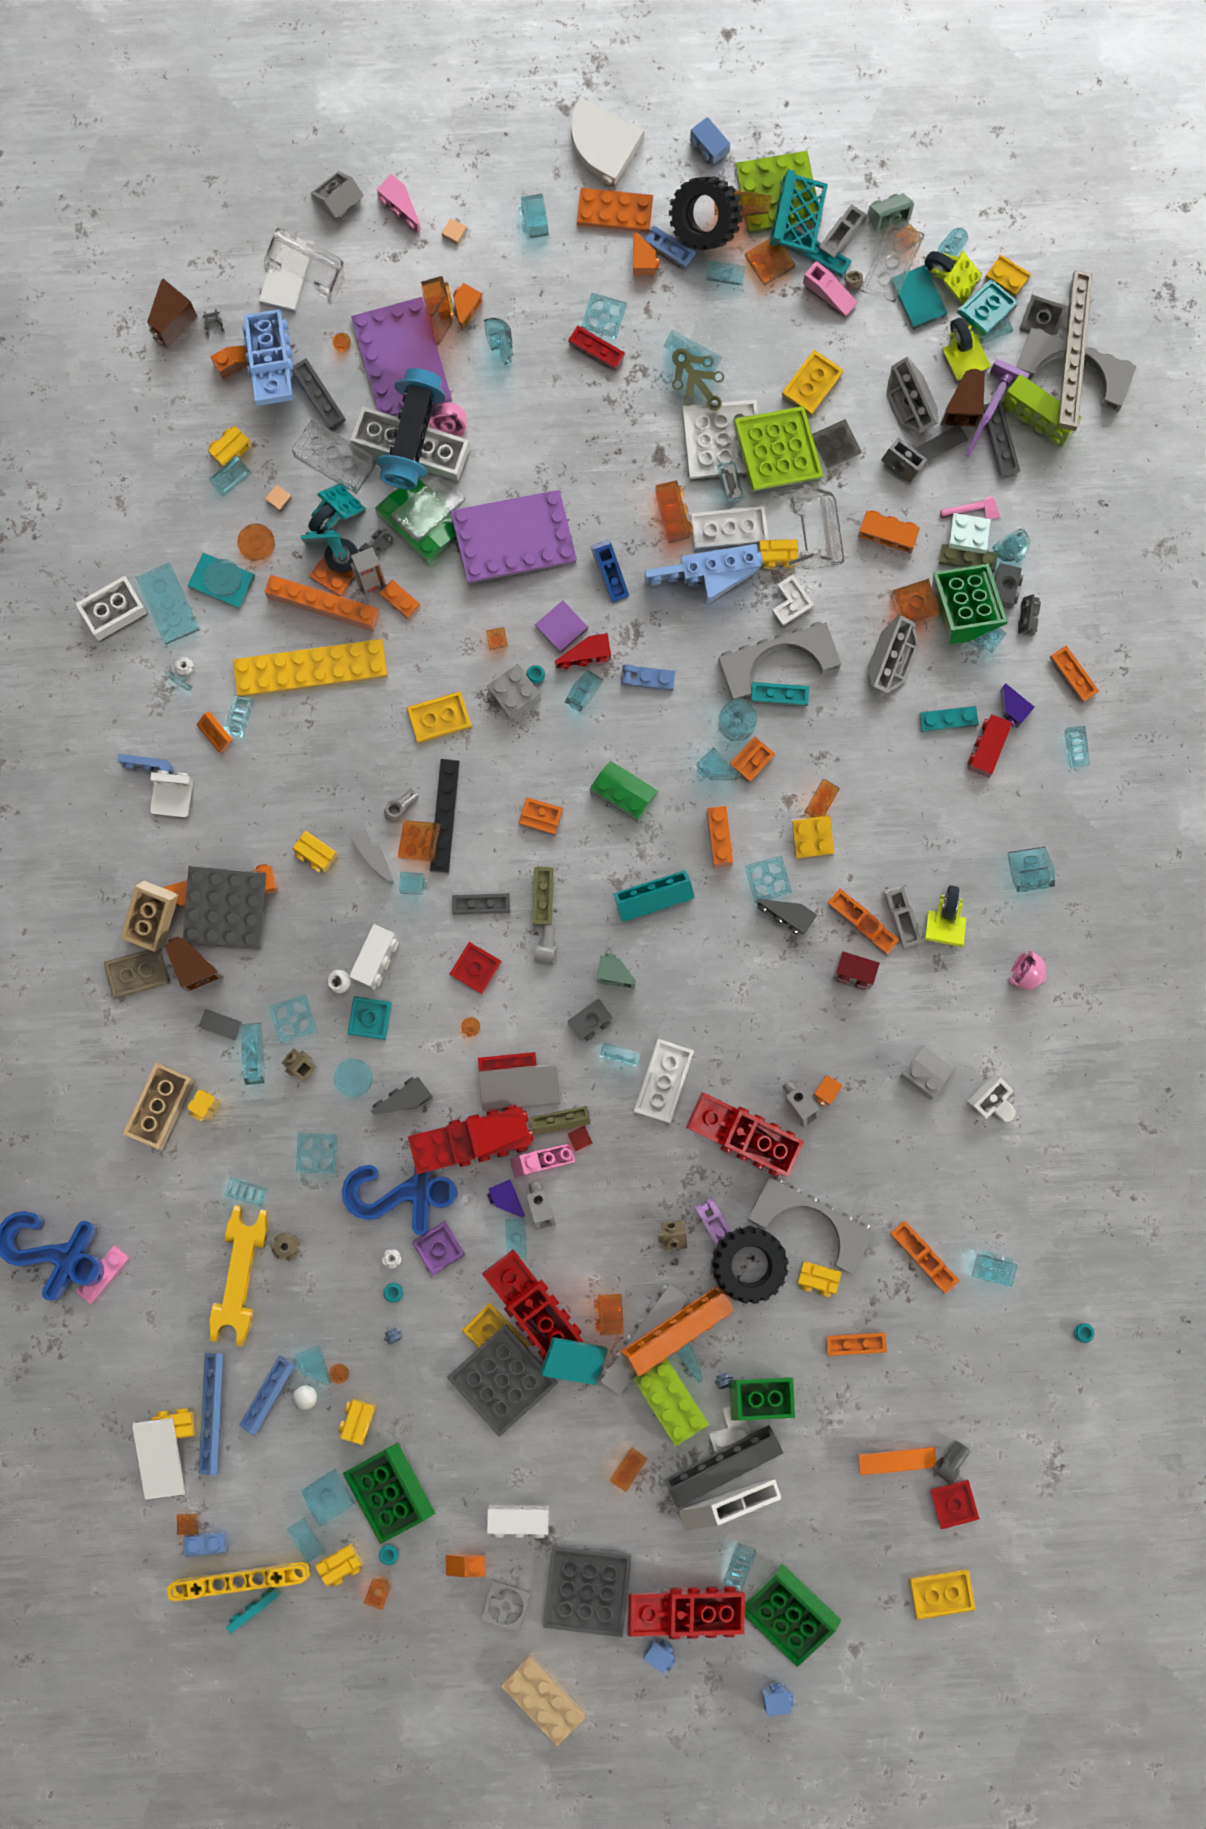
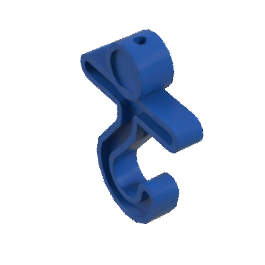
(418, 1190)
(68, 1257)

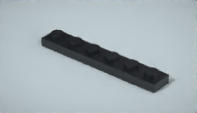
(445, 813)

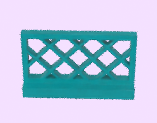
(782, 212)

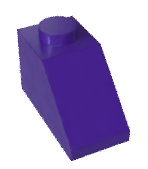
(1014, 706)
(505, 1198)

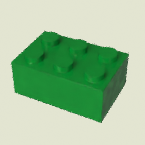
(762, 1399)

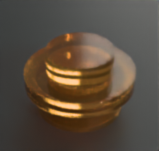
(341, 341)
(869, 924)
(470, 1026)
(339, 1373)

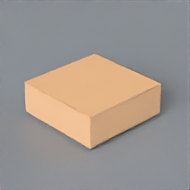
(454, 231)
(278, 497)

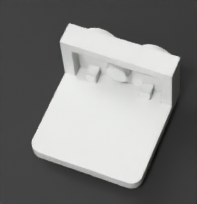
(171, 794)

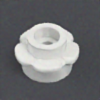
(187, 669)
(396, 1258)

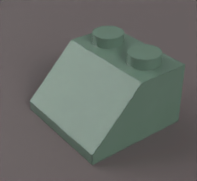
(895, 209)
(614, 973)

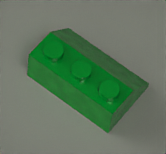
(623, 791)

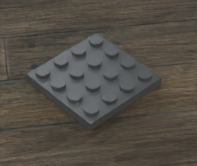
(224, 906)
(501, 1380)
(587, 1591)

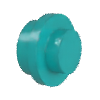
(535, 674)
(393, 1292)
(1084, 1333)
(388, 1554)

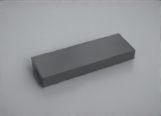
(942, 444)
(481, 904)

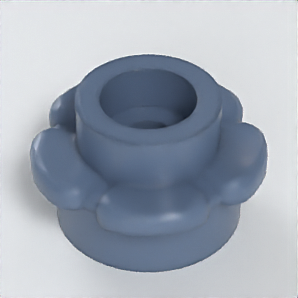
(392, 1336)
(723, 1380)

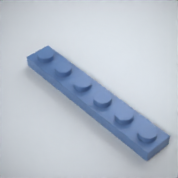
(210, 1413)

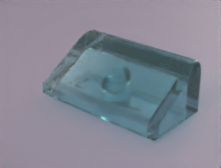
(229, 476)
(620, 1054)

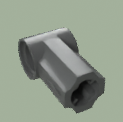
(948, 1466)

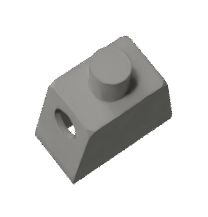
(805, 1110)
(541, 1213)

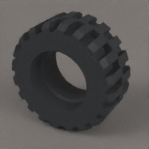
(684, 220)
(768, 1283)

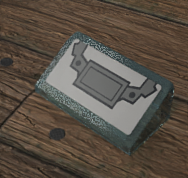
(730, 481)

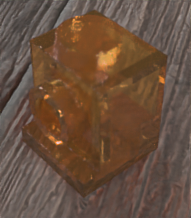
(378, 1601)

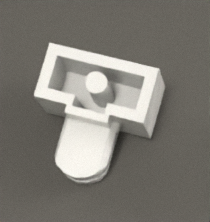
(992, 1099)

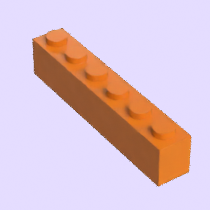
(322, 603)
(677, 1331)

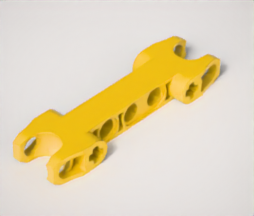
(232, 1310)
(191, 1591)

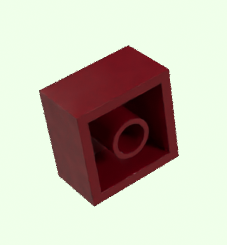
(855, 971)

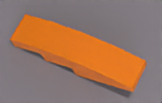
(853, 912)
(925, 1257)
(897, 1460)

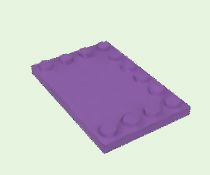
(391, 343)
(513, 536)

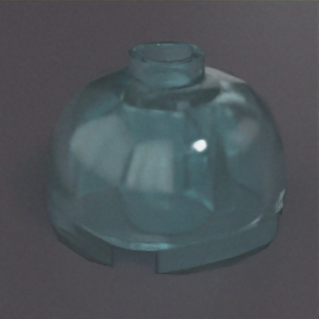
(1013, 546)

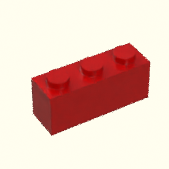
(989, 745)

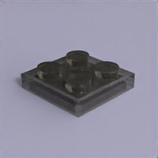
(836, 443)

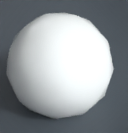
(338, 981)
(304, 1397)

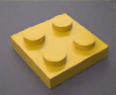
(813, 836)

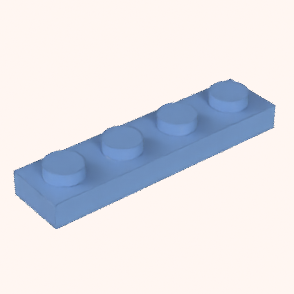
(266, 1395)

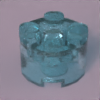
(737, 709)

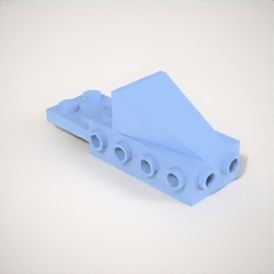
(268, 356)
(715, 569)

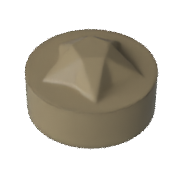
(854, 279)

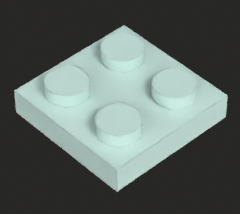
(969, 533)

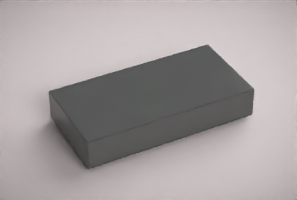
(220, 1024)

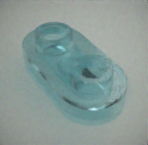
(953, 243)

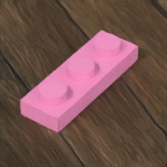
(112, 1262)

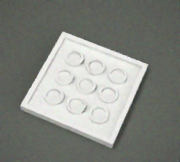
(713, 437)

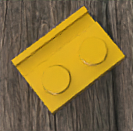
(1008, 275)

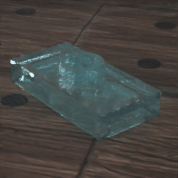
(725, 273)
(516, 1236)
(305, 1540)

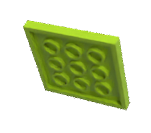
(766, 177)
(778, 448)

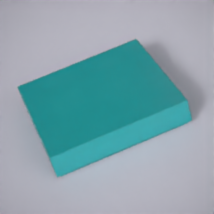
(369, 1018)

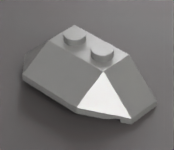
(911, 397)
(893, 655)

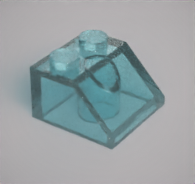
(1031, 869)
(327, 1497)

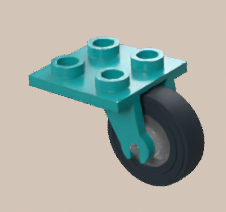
(335, 504)
(338, 551)

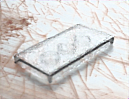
(892, 262)
(427, 508)

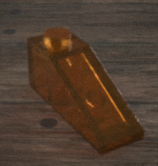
(752, 203)

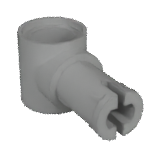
(400, 804)
(545, 950)

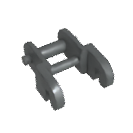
(206, 323)

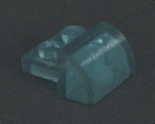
(499, 336)

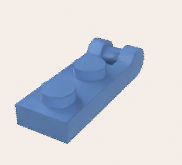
(670, 247)
(648, 677)
(146, 764)

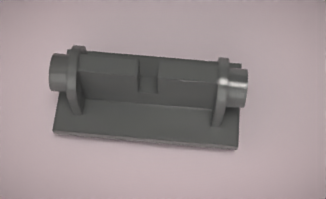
(378, 540)
(1029, 606)

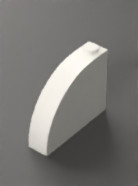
(603, 141)
(729, 1505)

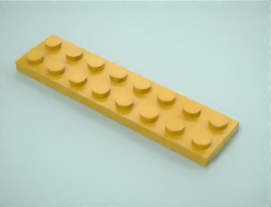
(310, 668)

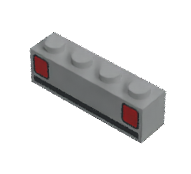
(367, 571)

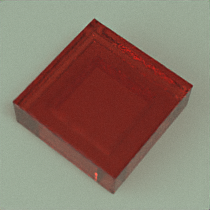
(580, 1138)

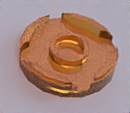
(256, 542)

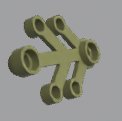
(695, 376)

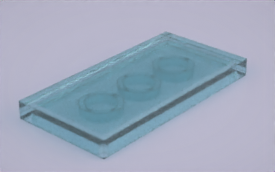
(167, 603)

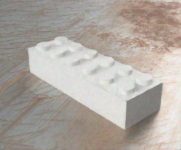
(441, 452)

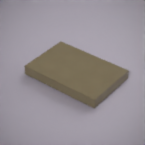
(136, 973)

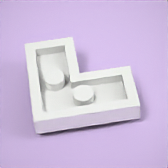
(796, 604)
(736, 1431)

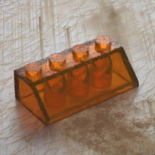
(438, 306)

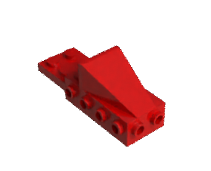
(745, 1135)
(471, 1140)
(530, 1303)
(687, 1613)

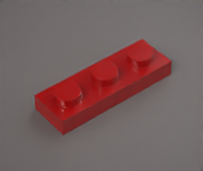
(596, 347)
(507, 1061)

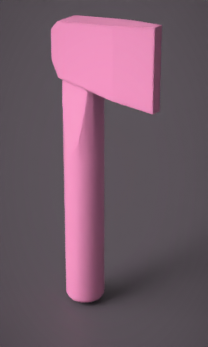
(989, 505)

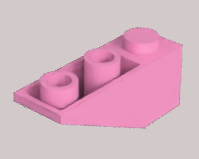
(395, 195)
(829, 288)
(542, 1160)

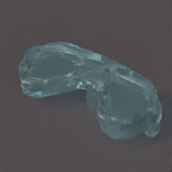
(180, 683)

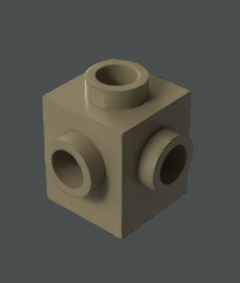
(298, 1064)
(673, 1235)
(293, 1246)

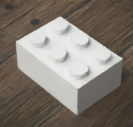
(111, 608)
(374, 957)
(518, 1521)

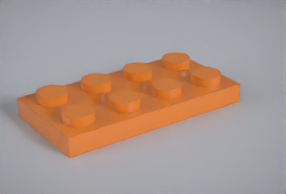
(614, 209)

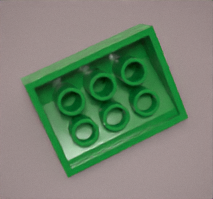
(433, 543)
(968, 602)
(389, 1493)
(793, 1612)

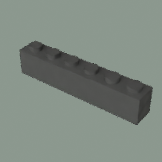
(723, 1466)

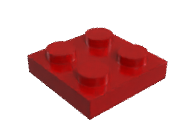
(475, 968)
(954, 1504)

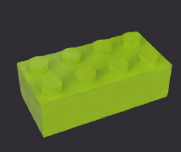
(1036, 408)
(671, 1402)

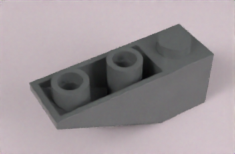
(792, 914)
(408, 1097)

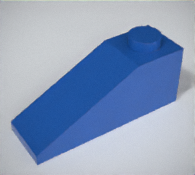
(609, 570)

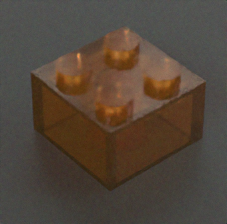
(916, 602)
(610, 1314)

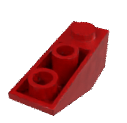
(590, 650)

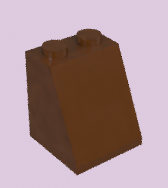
(169, 314)
(967, 401)
(189, 965)

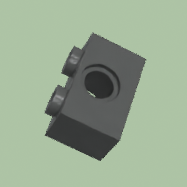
(904, 459)
(1012, 576)
(594, 1010)

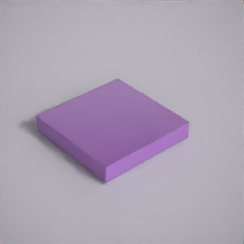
(561, 626)
(438, 1248)

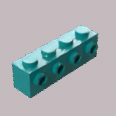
(654, 895)

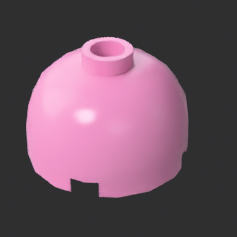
(449, 419)
(1029, 971)

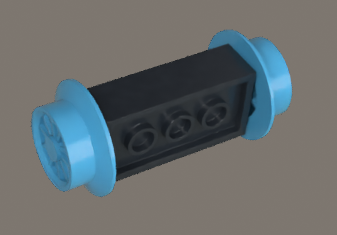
(419, 392)

